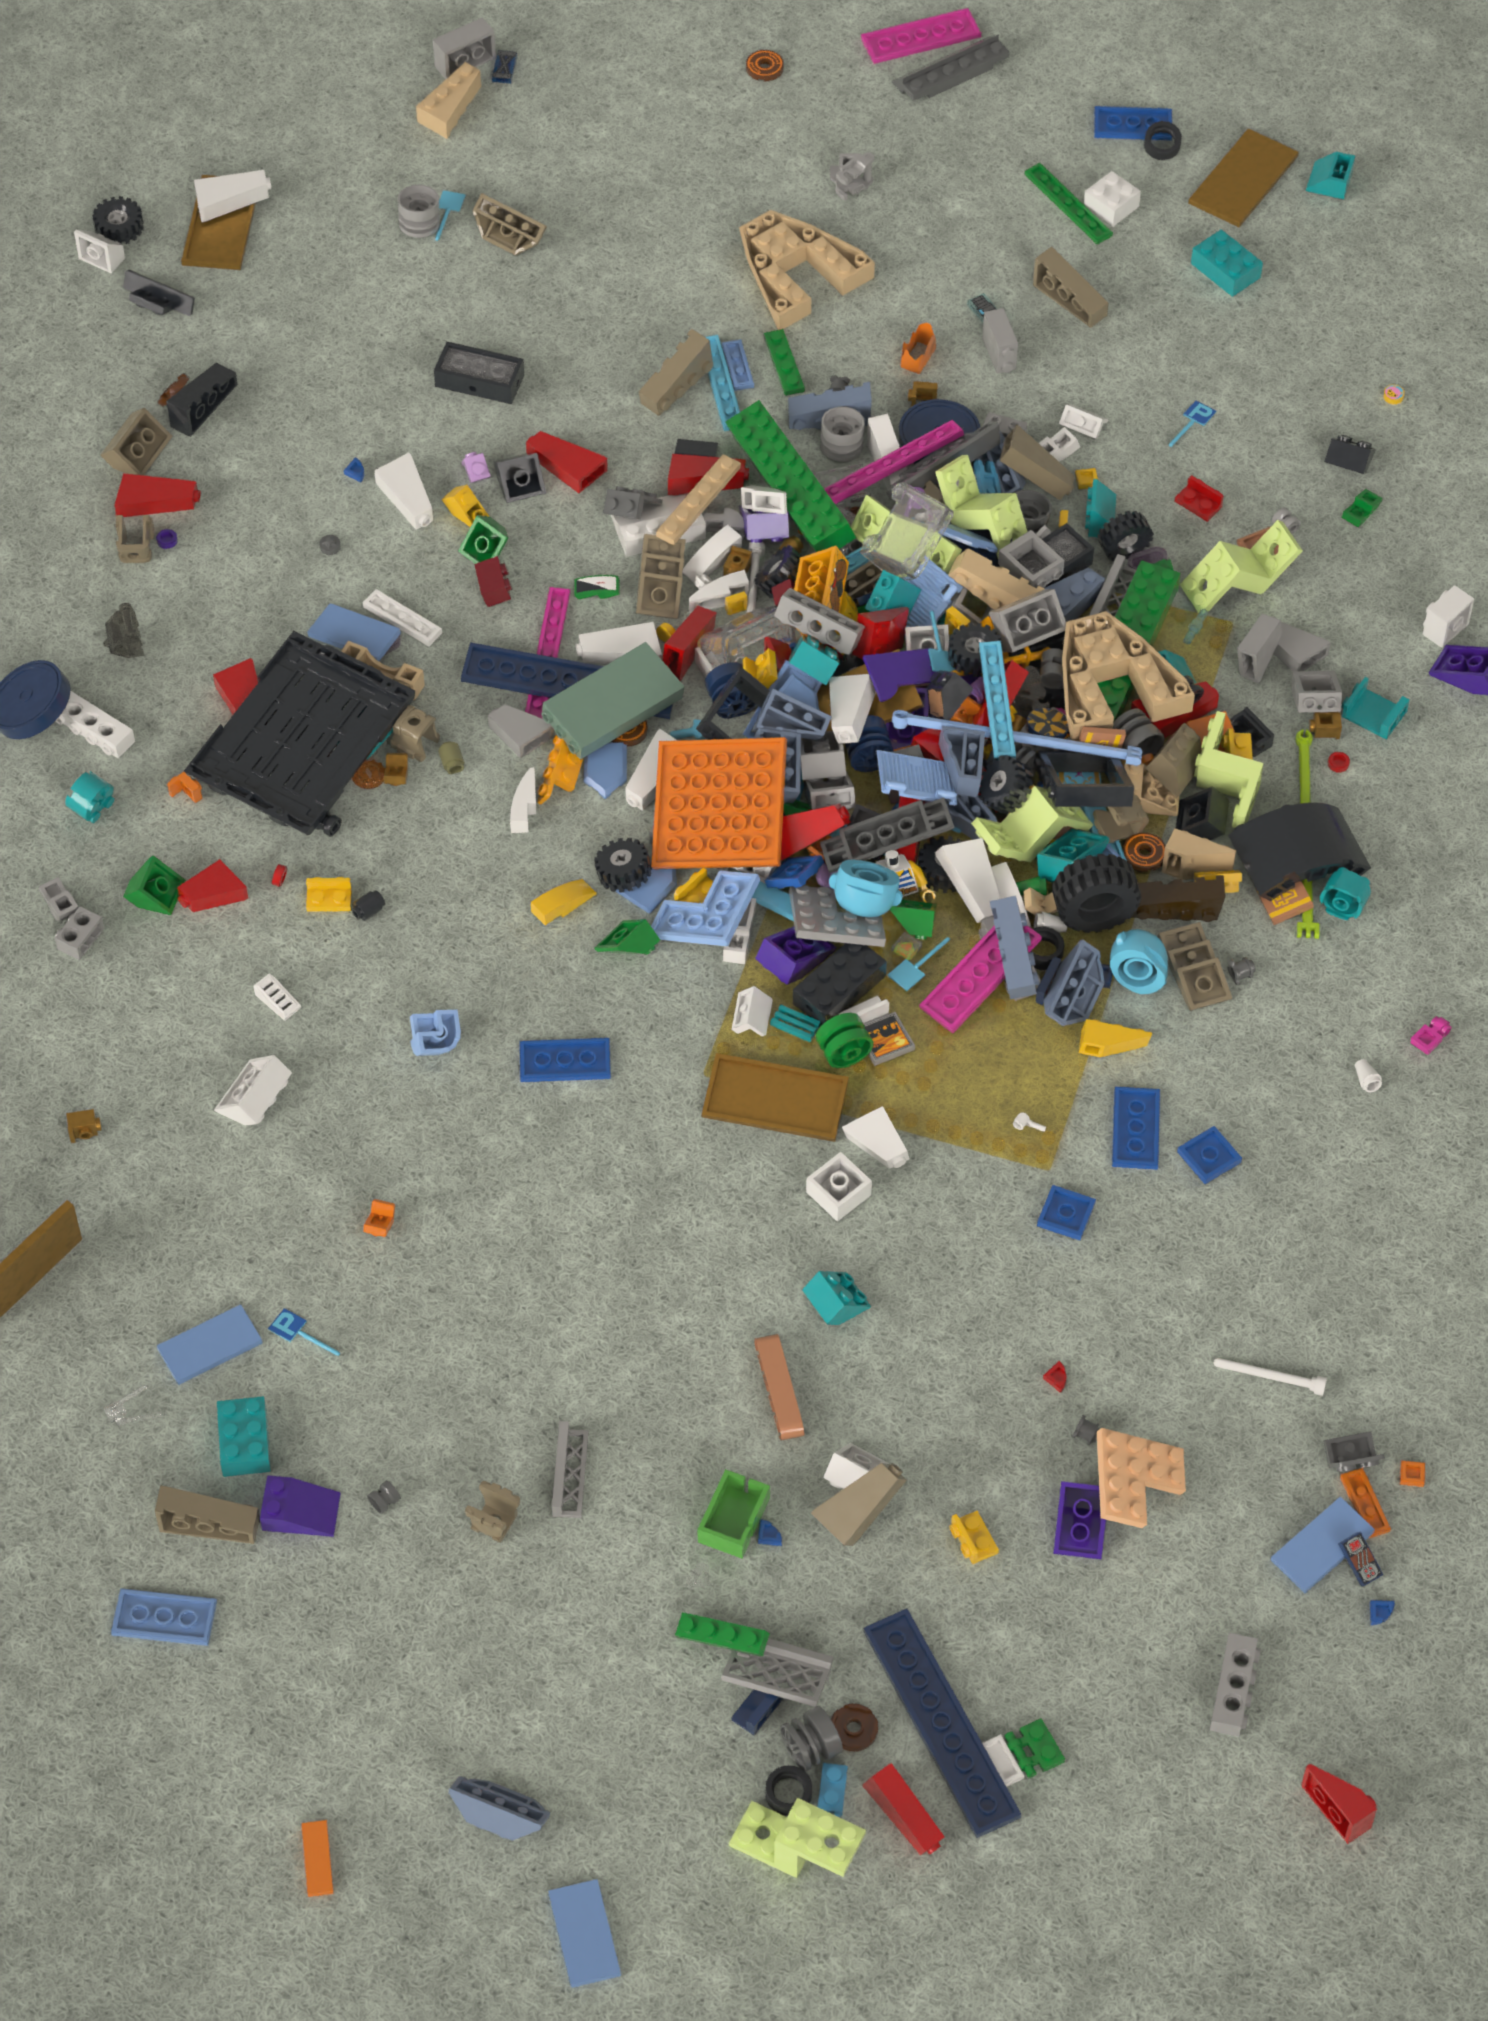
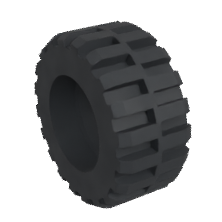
(1096, 893)

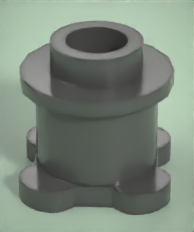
(838, 383)
(1241, 969)
(1086, 1430)

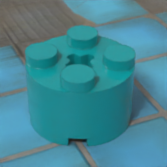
(90, 796)
(1345, 894)

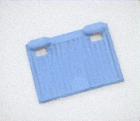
(931, 598)
(915, 777)

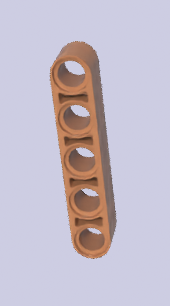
(779, 1386)

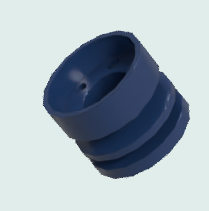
(736, 702)
(873, 738)

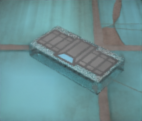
(980, 305)

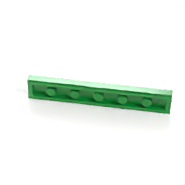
(1068, 203)

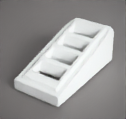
(267, 987)

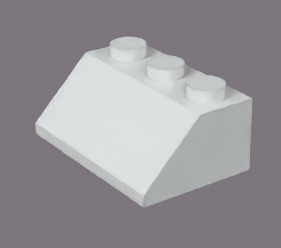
(254, 1090)

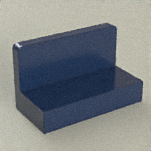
(755, 1710)

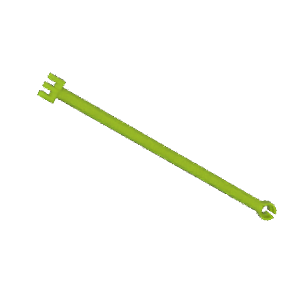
(1304, 783)

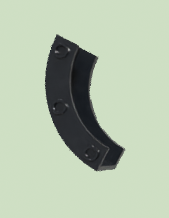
(1296, 846)

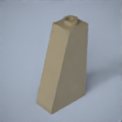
(1036, 464)
(859, 1504)

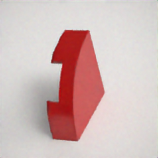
(1056, 1376)

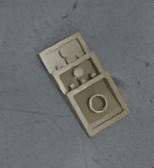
(660, 577)
(1195, 966)

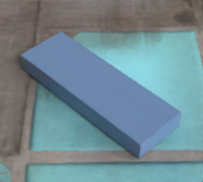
(737, 365)

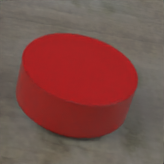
(1338, 762)
(279, 875)

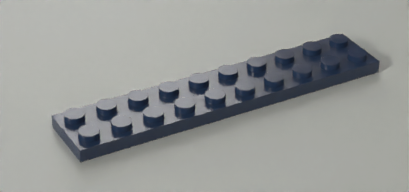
(526, 672)
(942, 1723)

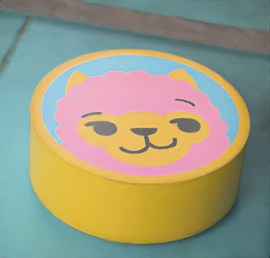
(1393, 394)

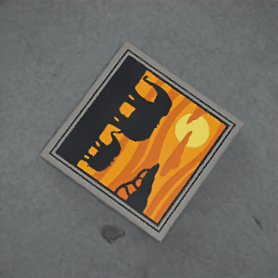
(888, 1038)

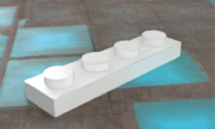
(402, 617)

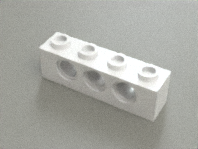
(96, 726)

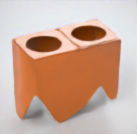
(924, 335)

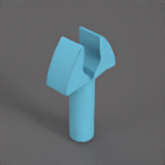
(688, 732)

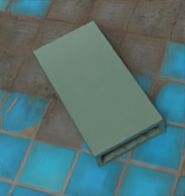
(612, 700)

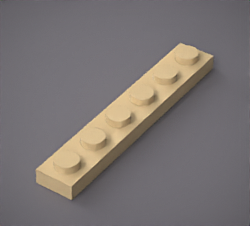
(698, 499)

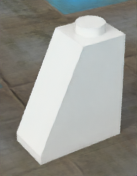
(878, 1138)

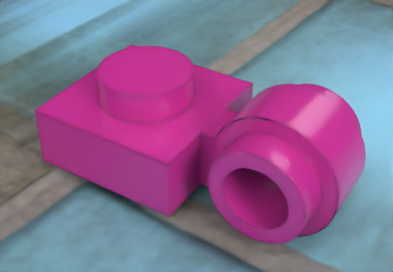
(1430, 1036)

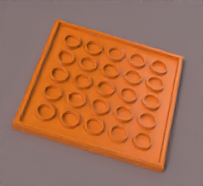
(719, 803)

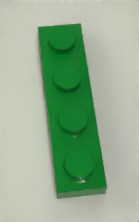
(784, 362)
(722, 1634)

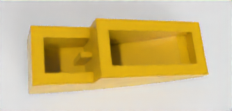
(561, 900)

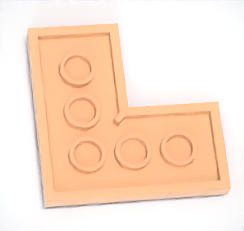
(1128, 1466)

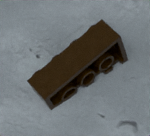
(1182, 900)

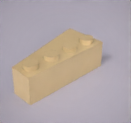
(449, 100)
(988, 582)

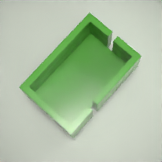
(733, 1514)

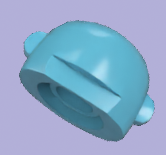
(865, 888)
(1139, 961)

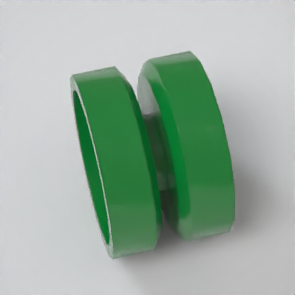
(844, 1040)

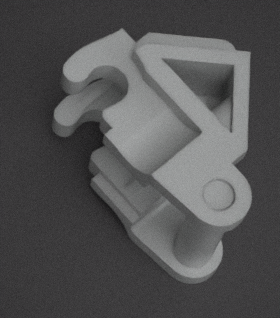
(848, 173)

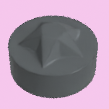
(330, 544)

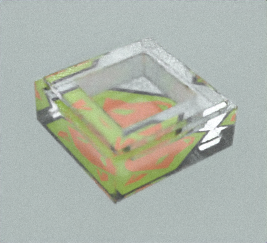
(906, 946)

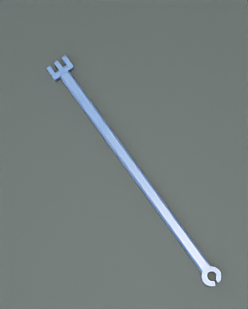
(1132, 754)

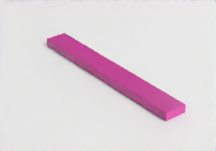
(894, 461)
(550, 637)

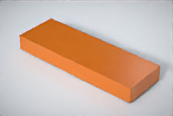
(1365, 1500)
(317, 1858)

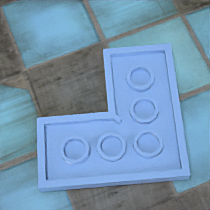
(712, 920)

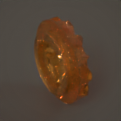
(361, 778)

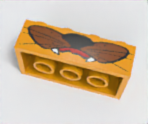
(823, 577)

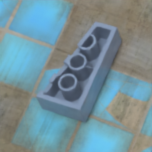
(808, 409)
(1013, 947)

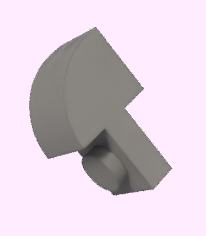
(716, 522)
(58, 899)

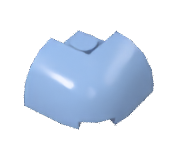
(435, 1032)

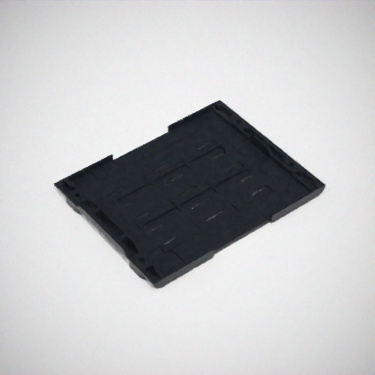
(276, 691)

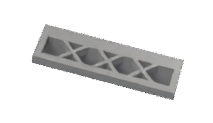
(1111, 584)
(560, 1471)

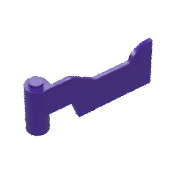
(901, 669)

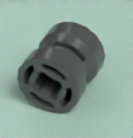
(383, 1497)

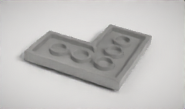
(818, 919)

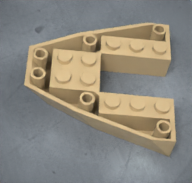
(780, 243)
(1106, 649)

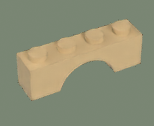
(406, 674)

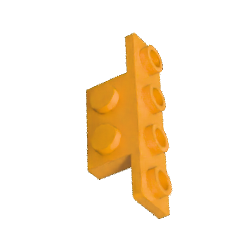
(561, 771)

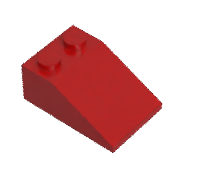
(882, 631)
(1340, 1802)

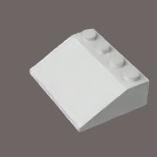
(653, 516)

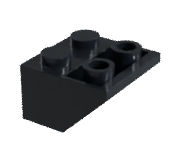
(1350, 455)

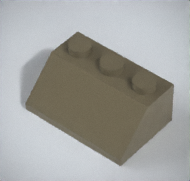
(136, 443)
(1176, 760)

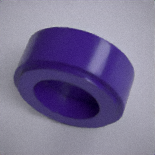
(166, 538)

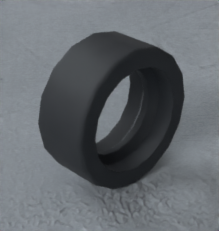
(1162, 127)
(1054, 937)
(787, 1772)

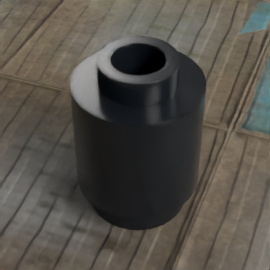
(368, 905)

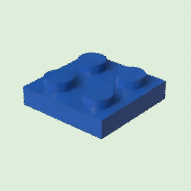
(794, 872)
(1209, 1155)
(1066, 1212)

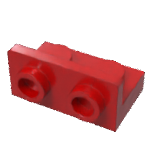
(1200, 499)

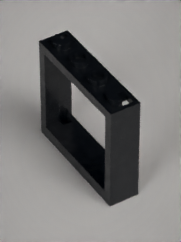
(750, 687)
(1116, 794)

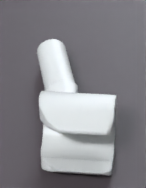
(1023, 1119)

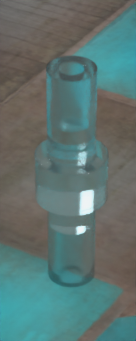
(1195, 626)

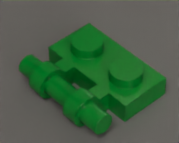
(1041, 1744)

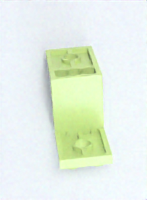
(980, 511)
(877, 513)
(1241, 567)
(1228, 772)
(1030, 827)
(797, 1838)

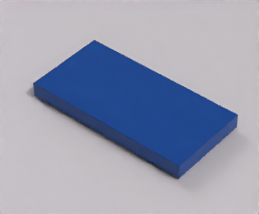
(1129, 122)
(565, 1060)
(1136, 1128)

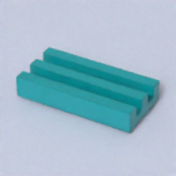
(797, 1020)

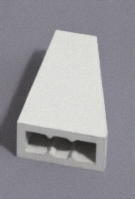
(230, 192)
(882, 441)
(405, 490)
(610, 644)
(850, 705)
(642, 785)
(971, 875)

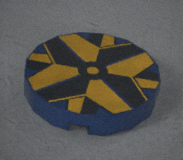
(1047, 723)

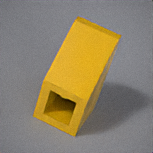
(464, 504)

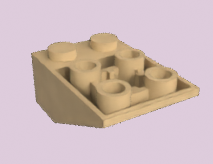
(1152, 793)
(1192, 854)

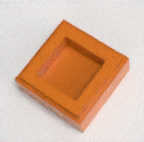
(1412, 1473)

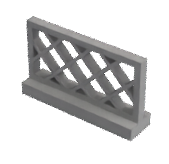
(782, 1657)

